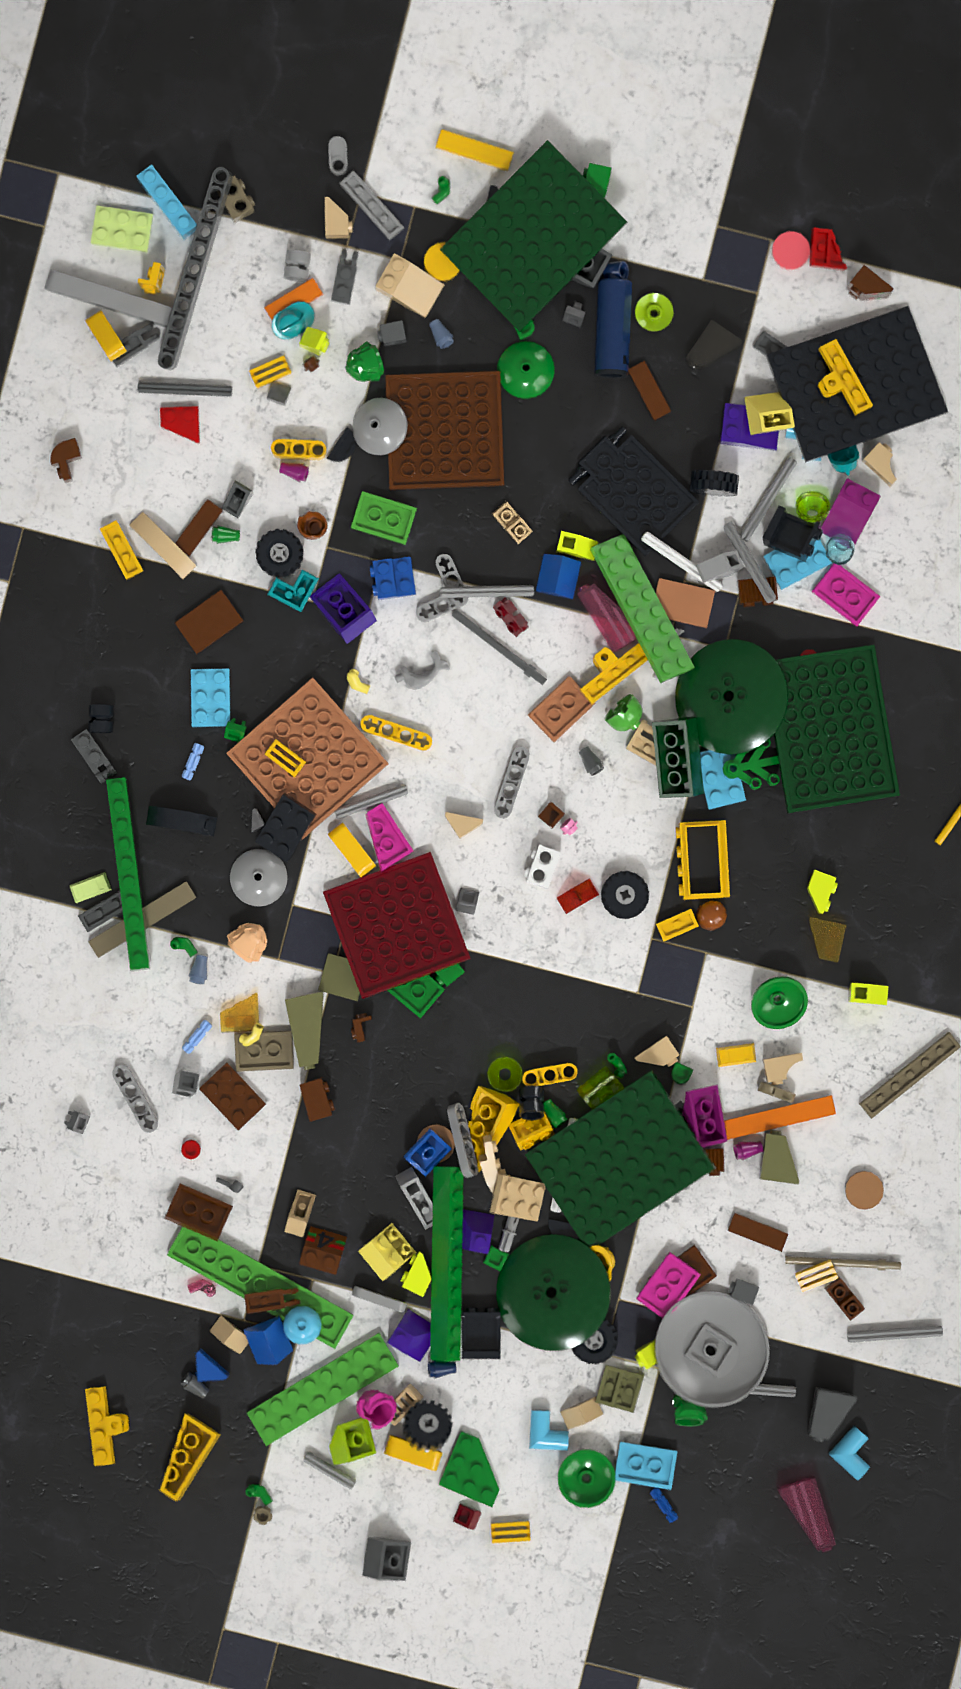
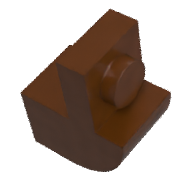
(63, 454)

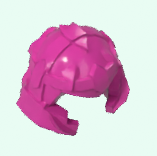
(376, 1408)

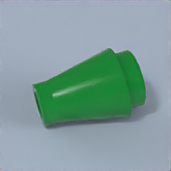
(223, 534)
(554, 1114)

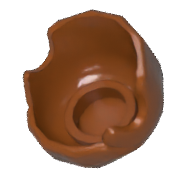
(312, 525)
(711, 915)

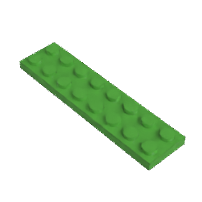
(642, 608)
(322, 1389)

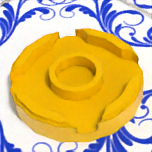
(438, 264)

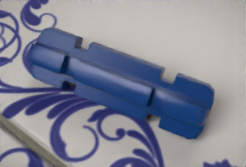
(663, 1504)

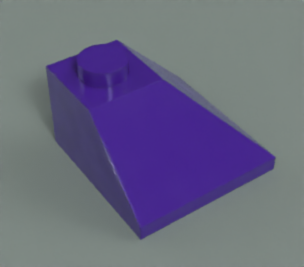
(477, 1231)
(412, 1335)

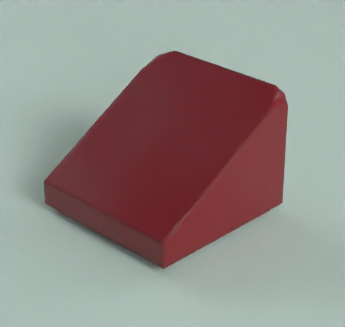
(467, 1517)

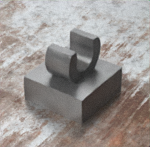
(574, 314)
(77, 1122)

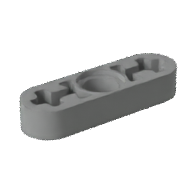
(379, 1299)

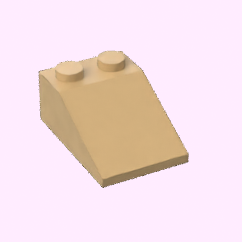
(409, 285)

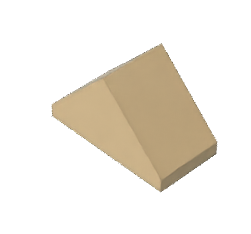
(462, 824)
(229, 1334)
(581, 1413)

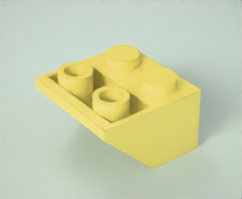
(768, 413)
(387, 1251)

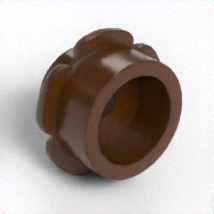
(311, 364)

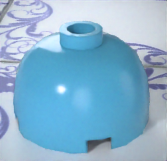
(302, 1325)

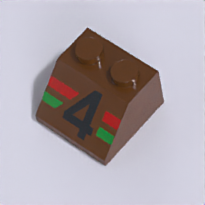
(868, 286)
(323, 1250)

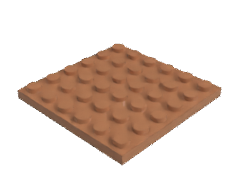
(322, 735)

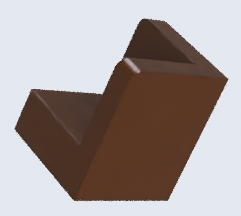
(551, 815)

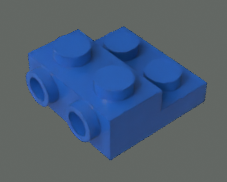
(393, 578)

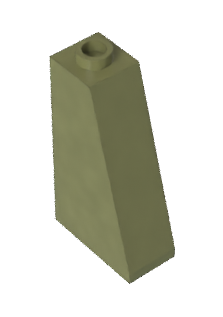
(306, 1024)

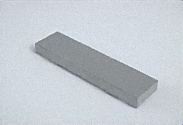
(371, 205)

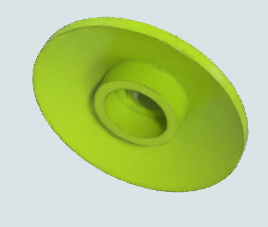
(654, 302)

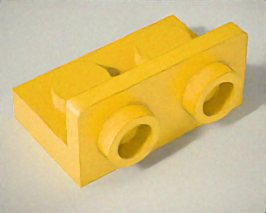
(156, 275)
(531, 1131)

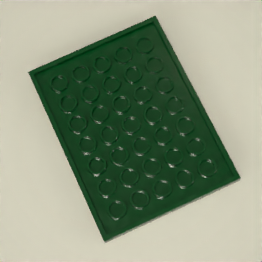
(534, 235)
(834, 731)
(620, 1160)

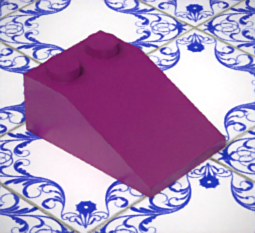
(850, 511)
(705, 1116)

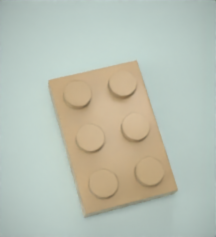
(517, 1197)

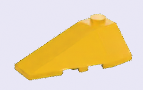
(490, 1116)

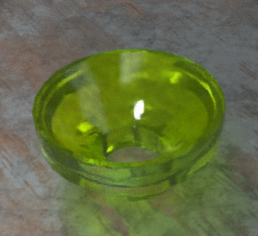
(812, 501)
(505, 1085)

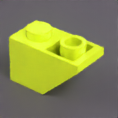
(314, 341)
(576, 545)
(820, 888)
(868, 994)
(418, 1277)
(646, 1355)

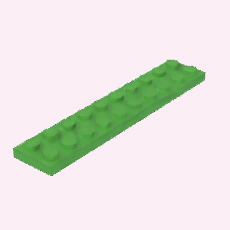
(246, 1275)

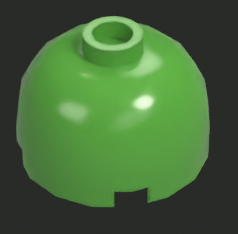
(626, 714)

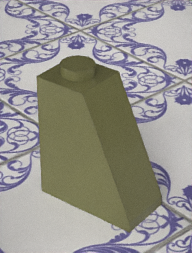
(777, 1160)

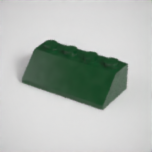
(677, 758)

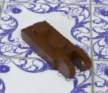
(269, 1300)

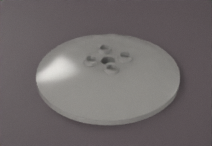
(738, 1343)

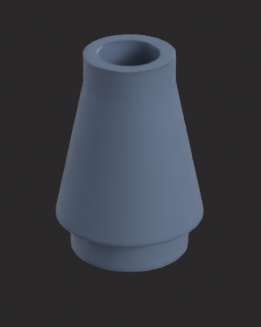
(441, 335)
(199, 970)

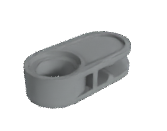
(337, 152)

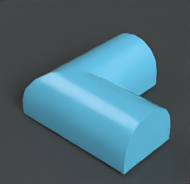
(544, 1438)
(846, 1456)

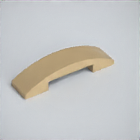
(163, 545)

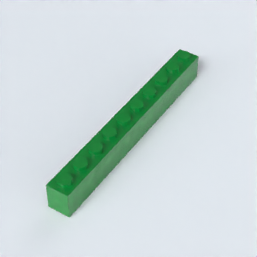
(128, 874)
(446, 1264)

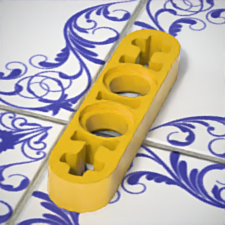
(397, 729)

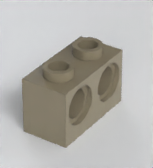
(238, 197)

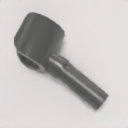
(235, 1187)

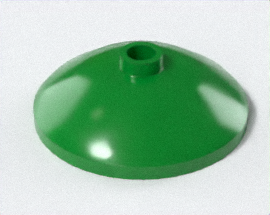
(526, 383)
(780, 1011)
(589, 1492)

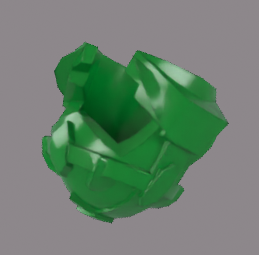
(365, 363)
(688, 1413)

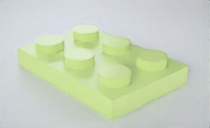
(121, 229)

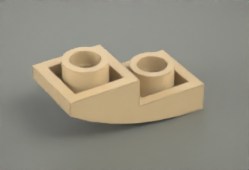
(512, 522)

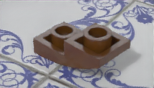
(844, 1298)

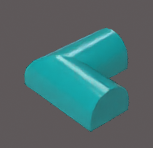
(296, 595)

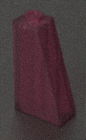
(607, 617)
(807, 1507)

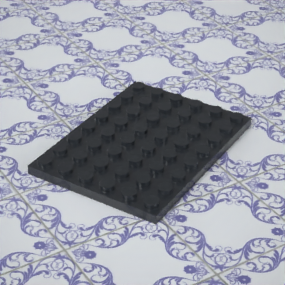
(890, 367)

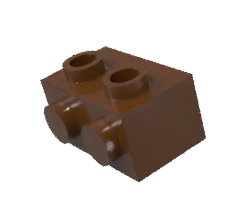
(316, 1099)

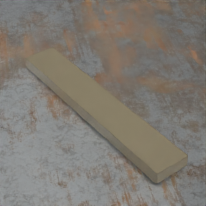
(152, 914)
(910, 1075)

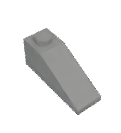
(416, 1196)

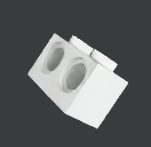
(547, 868)

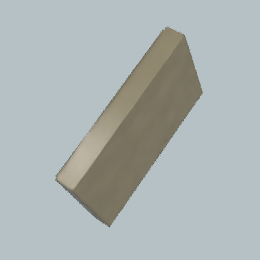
(270, 1052)

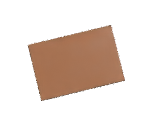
(685, 602)
(560, 709)

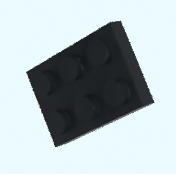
(285, 827)

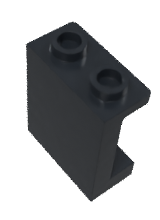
(792, 535)
(481, 1334)

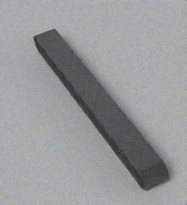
(202, 261)

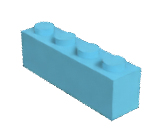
(167, 202)

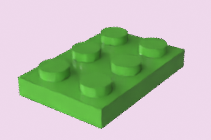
(383, 518)

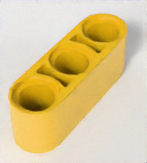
(105, 335)
(290, 445)
(351, 850)
(559, 1076)
(401, 1450)

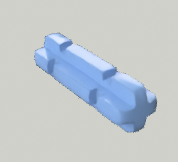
(192, 761)
(196, 1037)

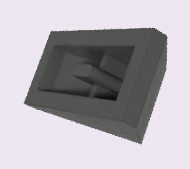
(237, 499)

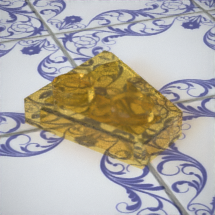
(827, 938)
(240, 1016)

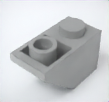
(720, 566)

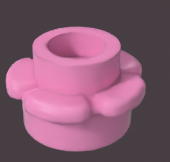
(569, 826)

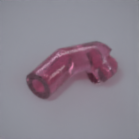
(203, 1285)

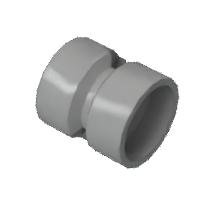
(297, 264)

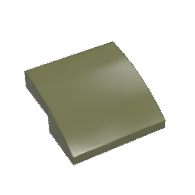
(338, 978)
(619, 1388)

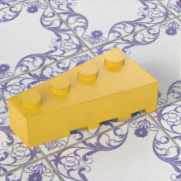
(191, 1450)

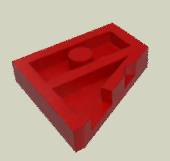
(825, 251)
(181, 421)

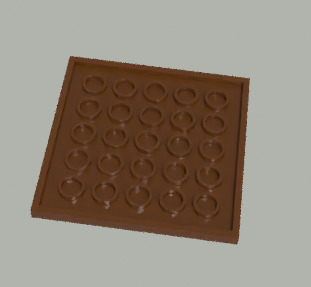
(450, 430)

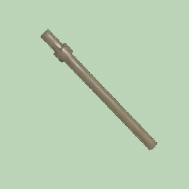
(881, 1264)

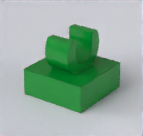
(235, 731)

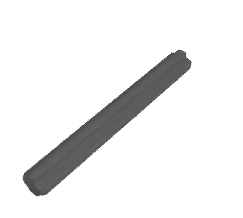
(184, 389)

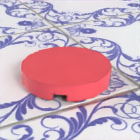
(791, 250)

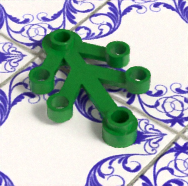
(753, 765)

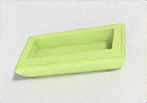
(90, 887)

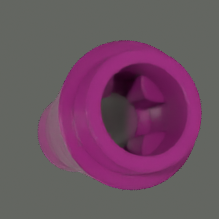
(295, 471)
(747, 1149)

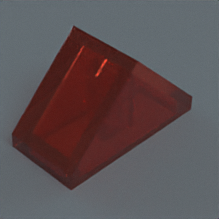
(577, 896)

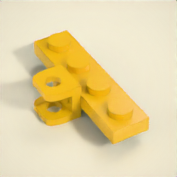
(842, 378)
(612, 671)
(103, 1425)

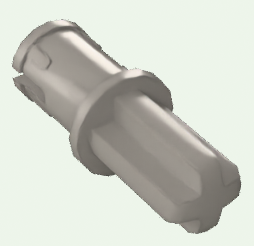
(508, 1233)

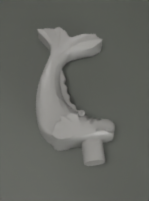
(417, 681)

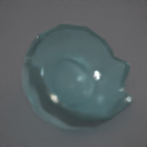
(840, 549)

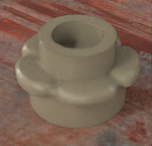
(262, 1520)

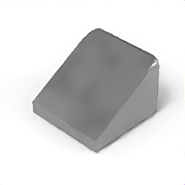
(278, 393)
(257, 821)
(467, 901)

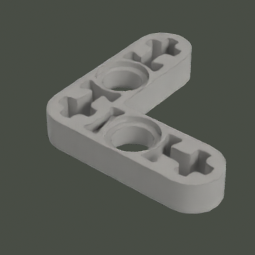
(452, 604)

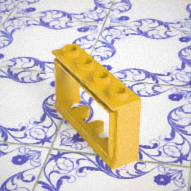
(683, 869)

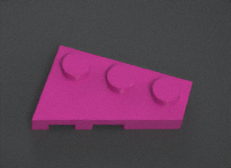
(386, 837)

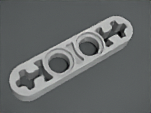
(515, 783)
(132, 1100)
(462, 1140)

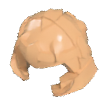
(248, 941)

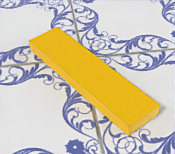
(474, 150)

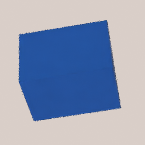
(558, 576)
(427, 1152)
(268, 1341)
(208, 1368)

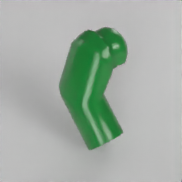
(443, 190)
(184, 944)
(617, 1062)
(259, 1491)

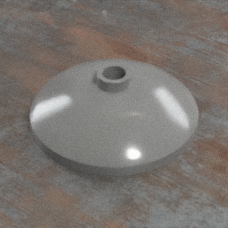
(390, 429)
(272, 881)

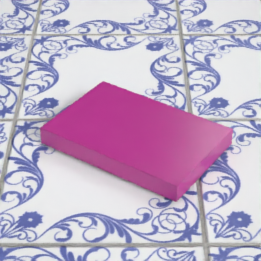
(846, 594)
(668, 1285)

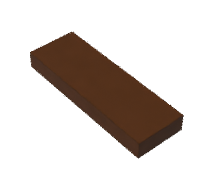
(649, 390)
(198, 527)
(758, 1232)

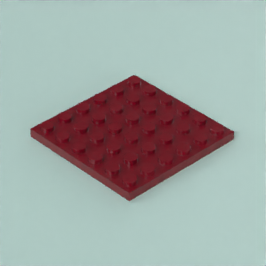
(396, 925)

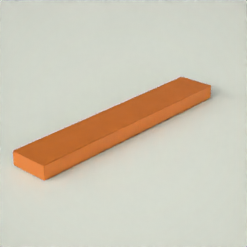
(779, 1117)

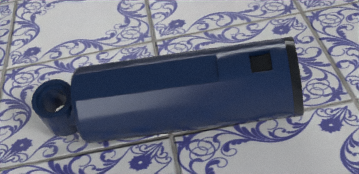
(613, 322)

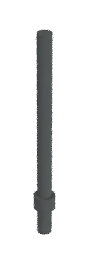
(529, 670)

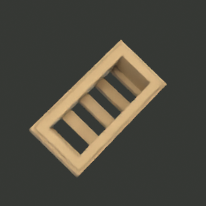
(414, 1393)

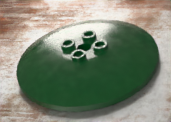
(758, 696)
(580, 1298)

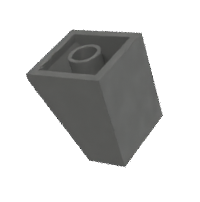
(828, 1412)

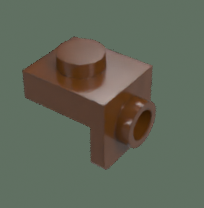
(357, 1031)

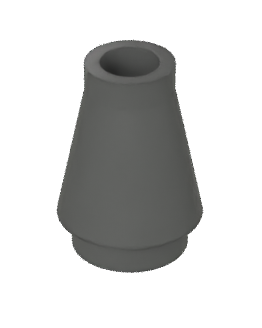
(591, 762)
(194, 1386)

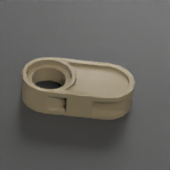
(776, 1092)

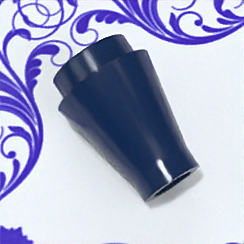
(441, 1368)

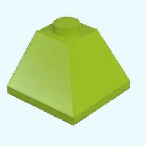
(352, 1441)

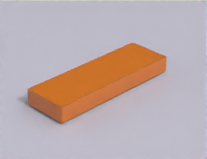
(305, 293)

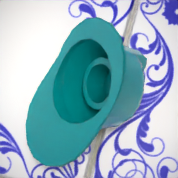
(293, 320)
(844, 460)

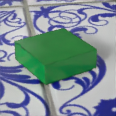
(495, 1258)

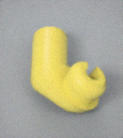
(355, 683)
(253, 1037)

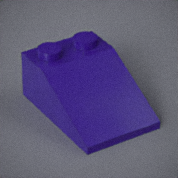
(736, 430)
(343, 608)

